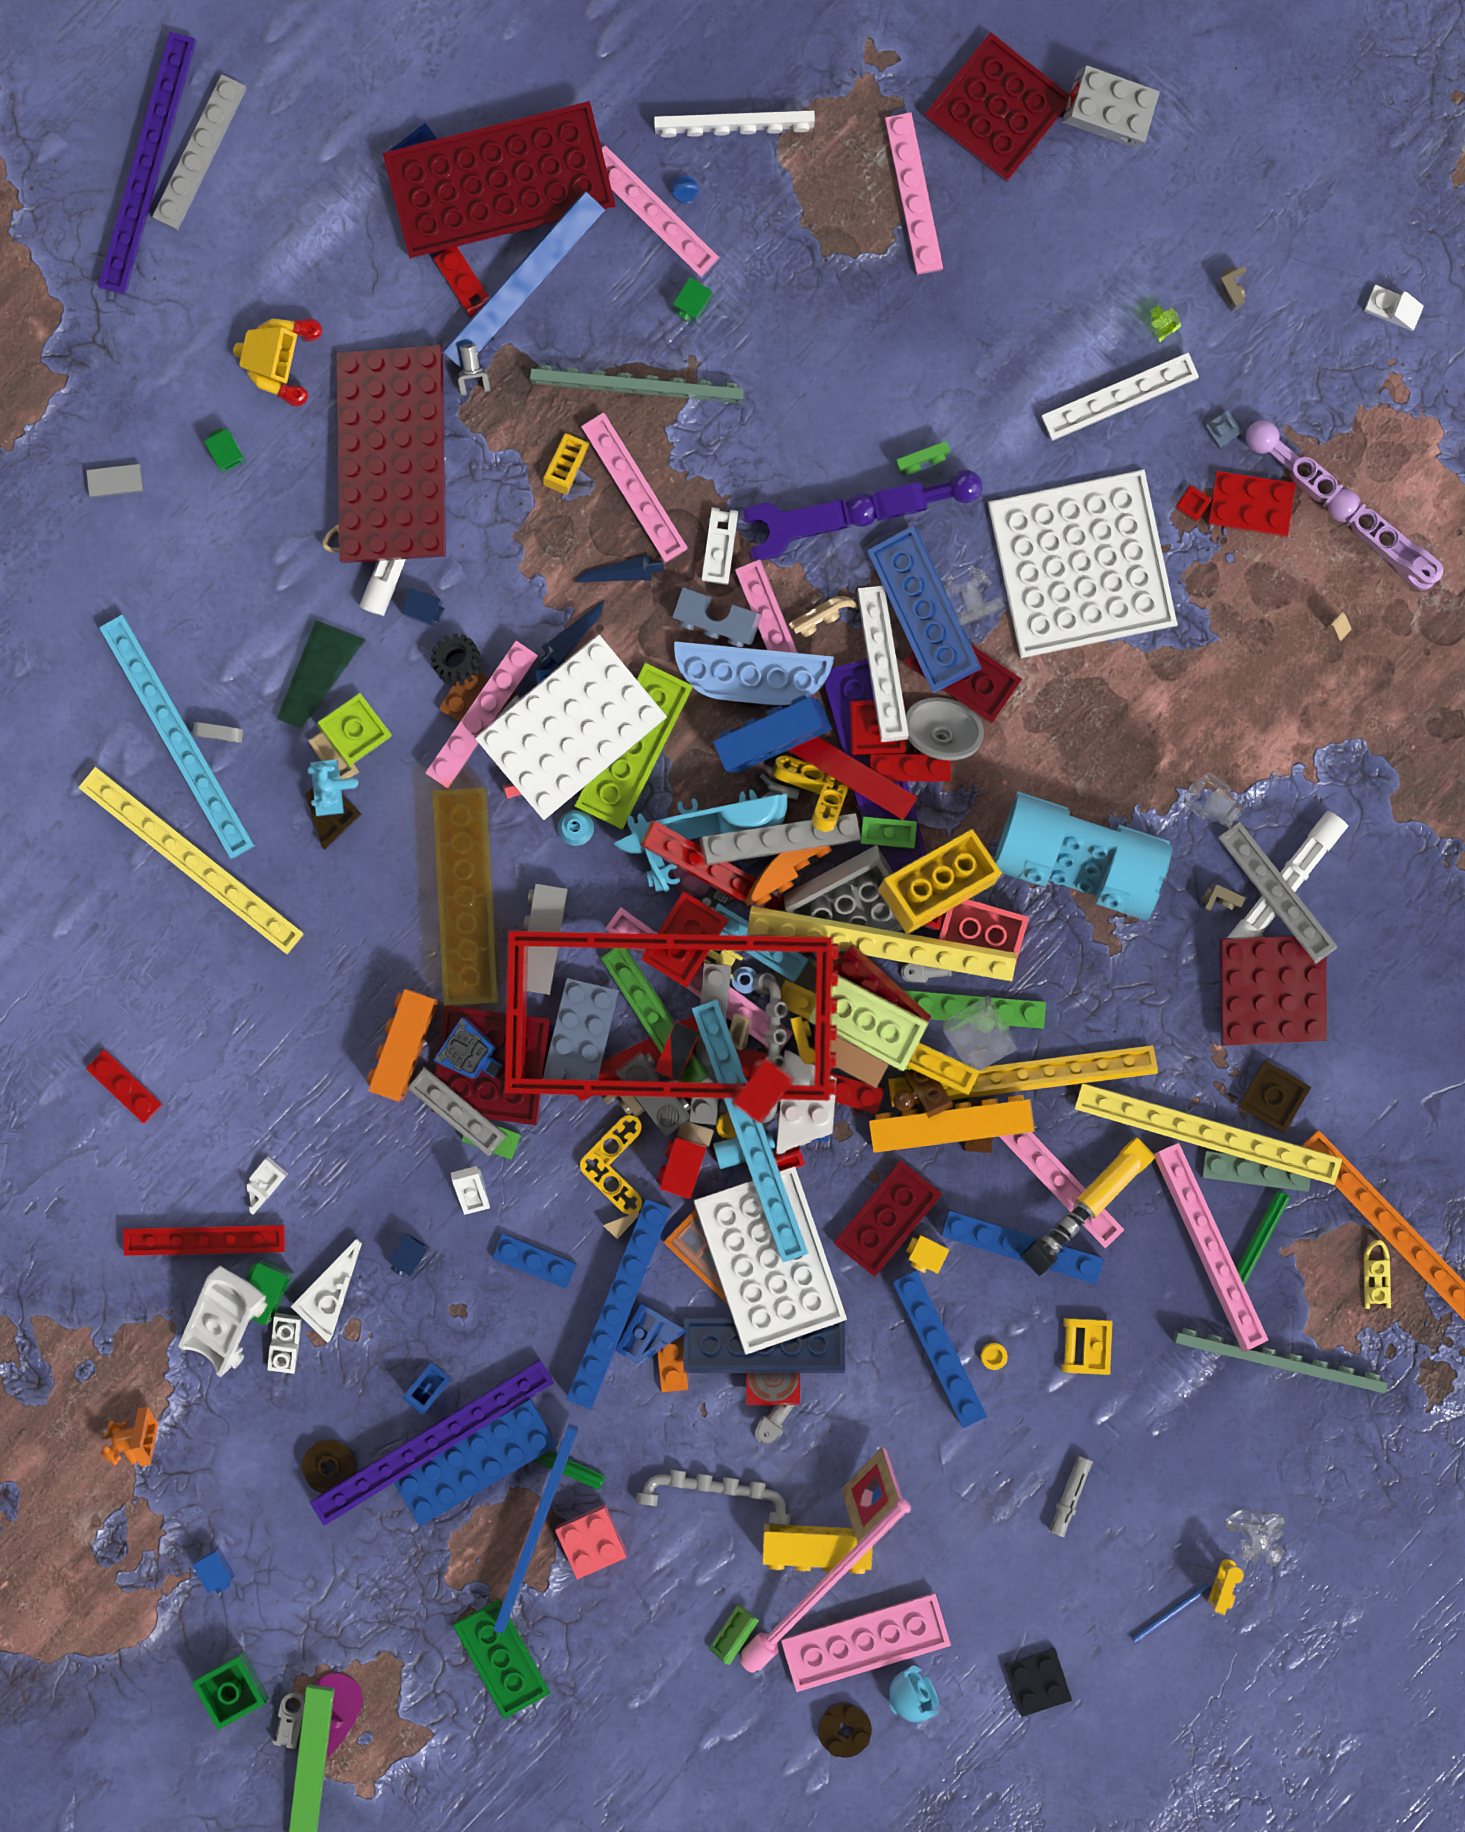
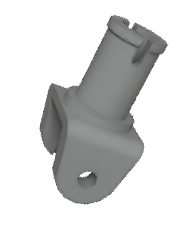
(471, 368)
(921, 973)
(771, 1424)

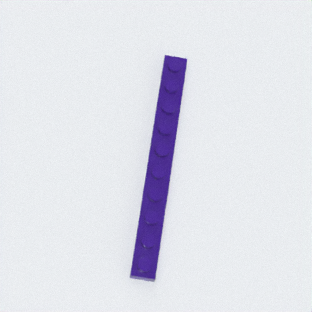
(147, 163)
(431, 1442)

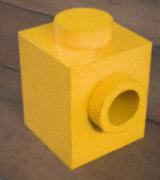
(926, 1254)

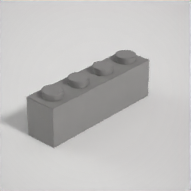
(546, 916)

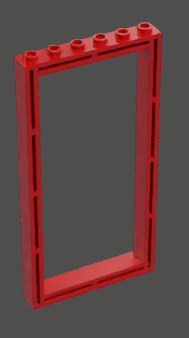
(517, 1010)

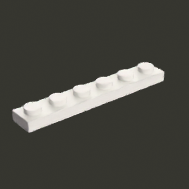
(744, 122)
(1119, 397)
(882, 664)

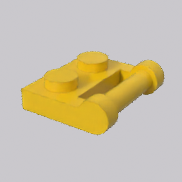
(801, 1032)
(1095, 1346)
(1222, 1593)

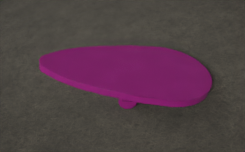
(345, 1709)

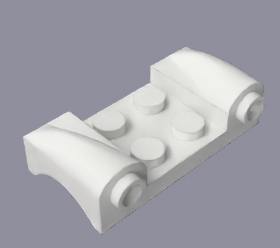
(222, 1318)

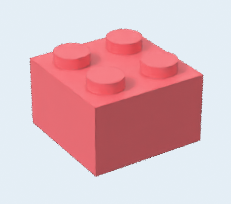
(591, 1541)

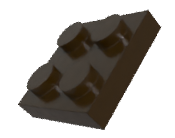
(1274, 1096)

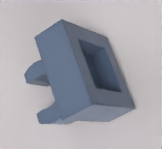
(1223, 429)

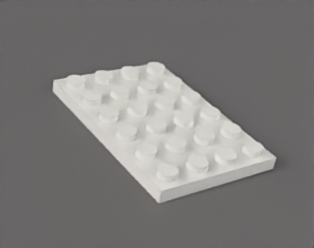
(570, 727)
(764, 1295)

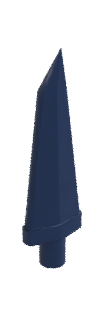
(629, 570)
(564, 643)

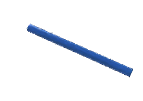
(1171, 1613)

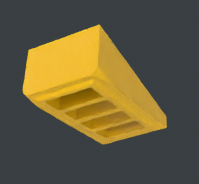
(558, 484)

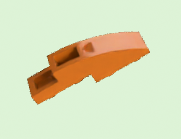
(780, 873)

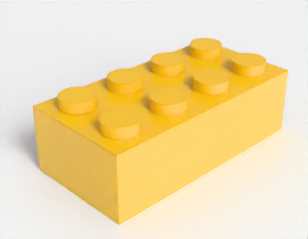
(939, 881)
(810, 1547)

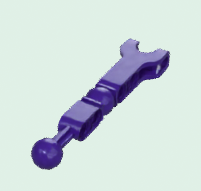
(859, 510)

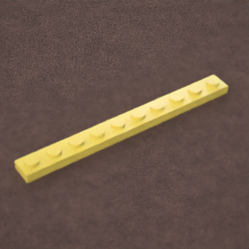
(191, 860)
(887, 943)
(1208, 1133)

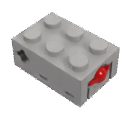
(1110, 106)

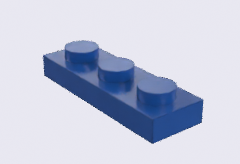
(534, 1261)

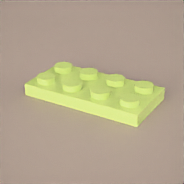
(875, 1024)

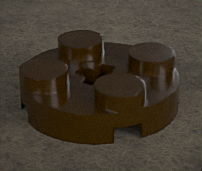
(321, 1452)
(852, 1716)

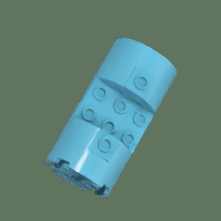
(1116, 867)

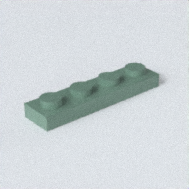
(1240, 1170)

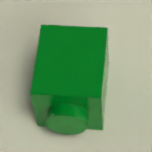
(692, 301)
(224, 449)

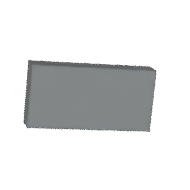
(115, 480)

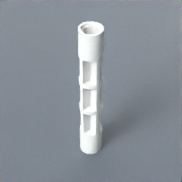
(381, 586)
(1296, 871)

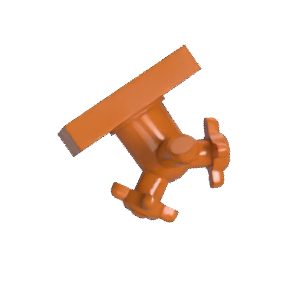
(135, 1442)

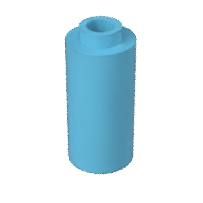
(730, 1151)

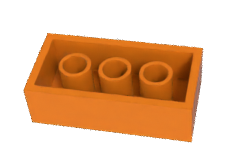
(403, 1045)

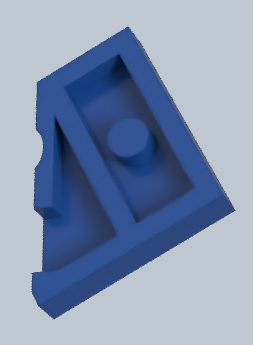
(647, 1334)

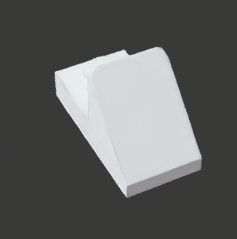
(1394, 307)
(470, 1190)

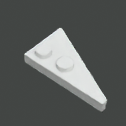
(324, 1298)

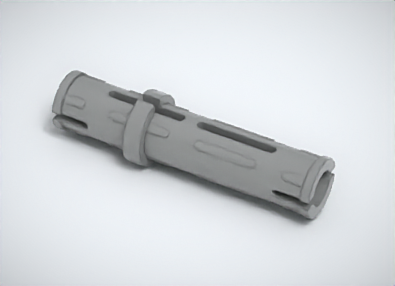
(1069, 1499)

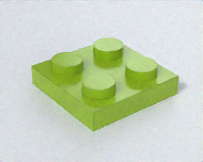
(354, 730)

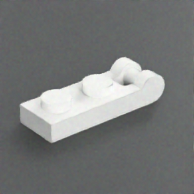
(719, 547)

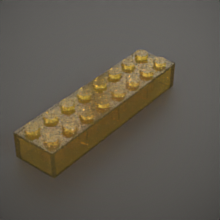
(465, 896)

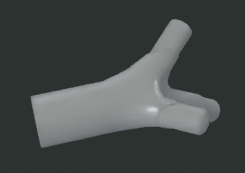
(777, 789)

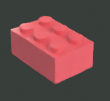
(984, 927)

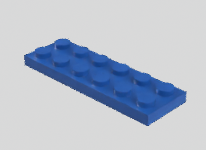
(924, 609)
(476, 1462)

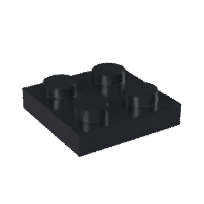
(1038, 1682)

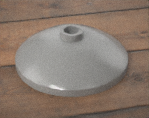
(944, 728)

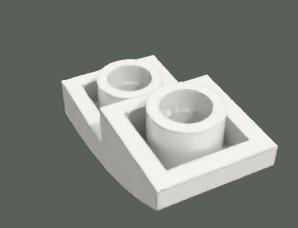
(284, 1343)

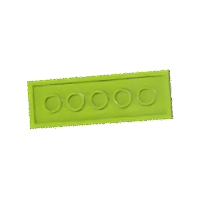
(618, 787)

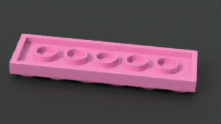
(865, 1642)

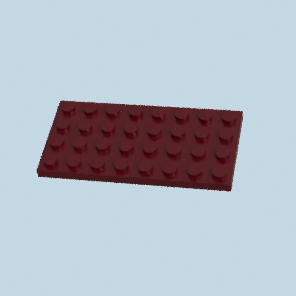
(497, 179)
(391, 454)

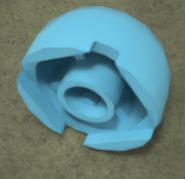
(912, 1696)

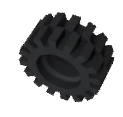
(450, 648)

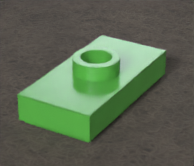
(733, 1634)

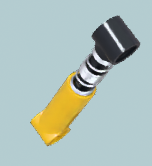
(1089, 1204)

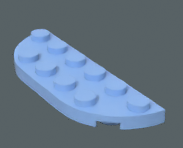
(751, 673)

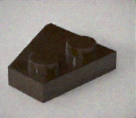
(332, 826)

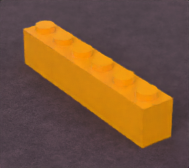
(952, 1125)

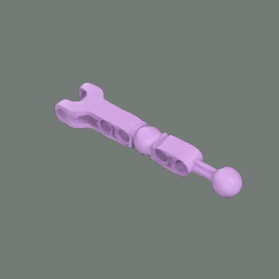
(1346, 506)

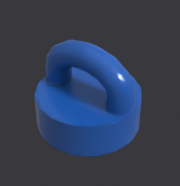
(685, 189)

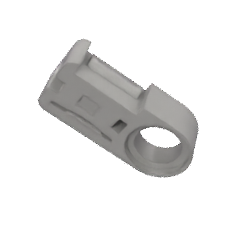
(289, 1722)

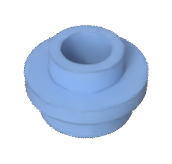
(736, 979)

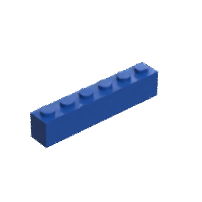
(1013, 1243)
(939, 1348)

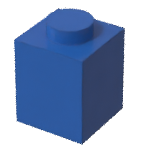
(214, 1571)

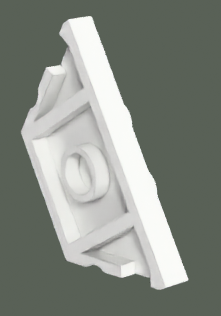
(803, 1119)

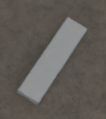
(456, 1111)

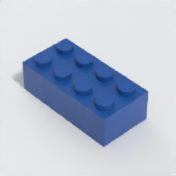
(772, 734)

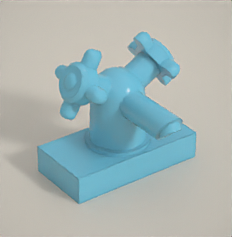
(329, 787)

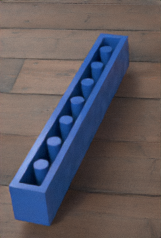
(618, 1303)

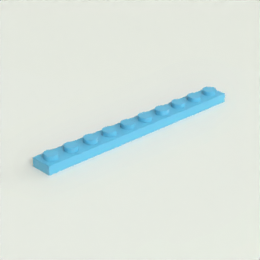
(177, 736)
(751, 1134)

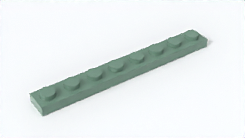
(627, 384)
(1291, 1362)

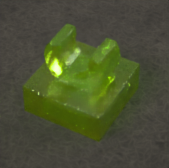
(1164, 322)

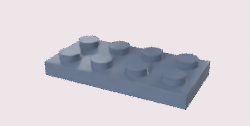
(581, 1031)

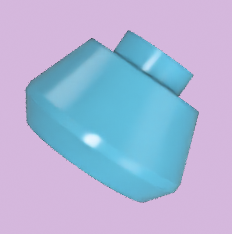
(584, 826)

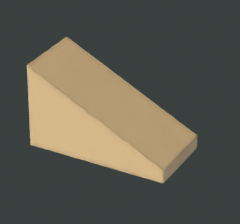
(1339, 626)
(740, 1031)
(695, 1133)
(619, 1225)

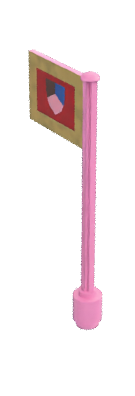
(873, 1508)

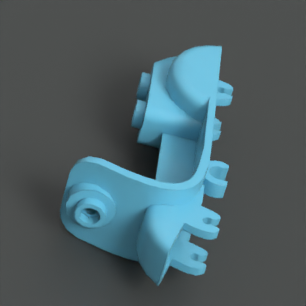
(692, 824)

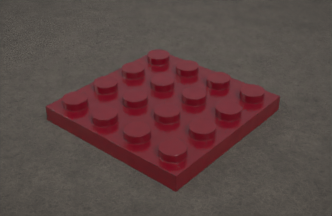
(998, 107)
(1271, 992)
(488, 1093)

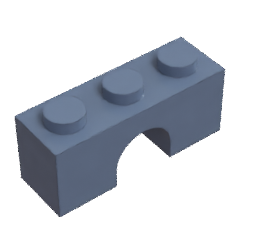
(694, 611)

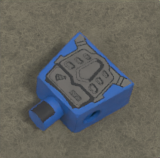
(469, 1051)

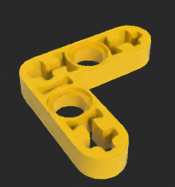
(785, 770)
(606, 1159)

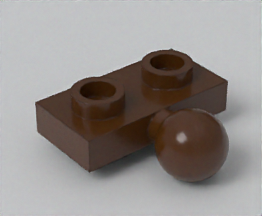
(924, 1089)

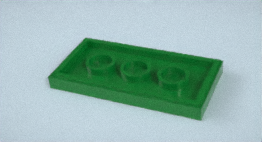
(501, 1660)

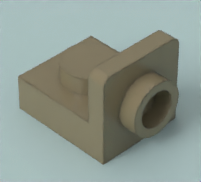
(1232, 291)
(1227, 898)
(628, 1103)

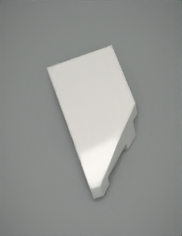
(264, 1182)

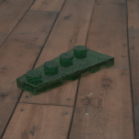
(317, 672)

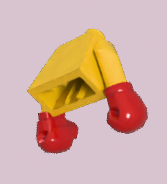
(269, 355)

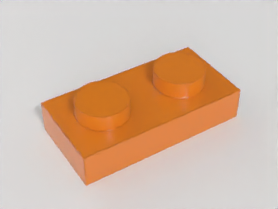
(672, 1367)

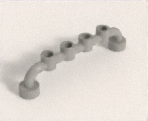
(766, 984)
(704, 1483)

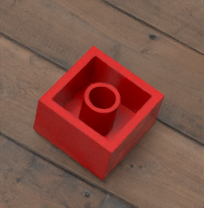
(762, 1090)
(682, 1167)

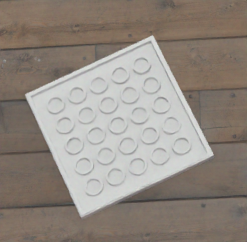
(1082, 564)

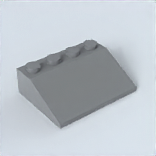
(847, 894)

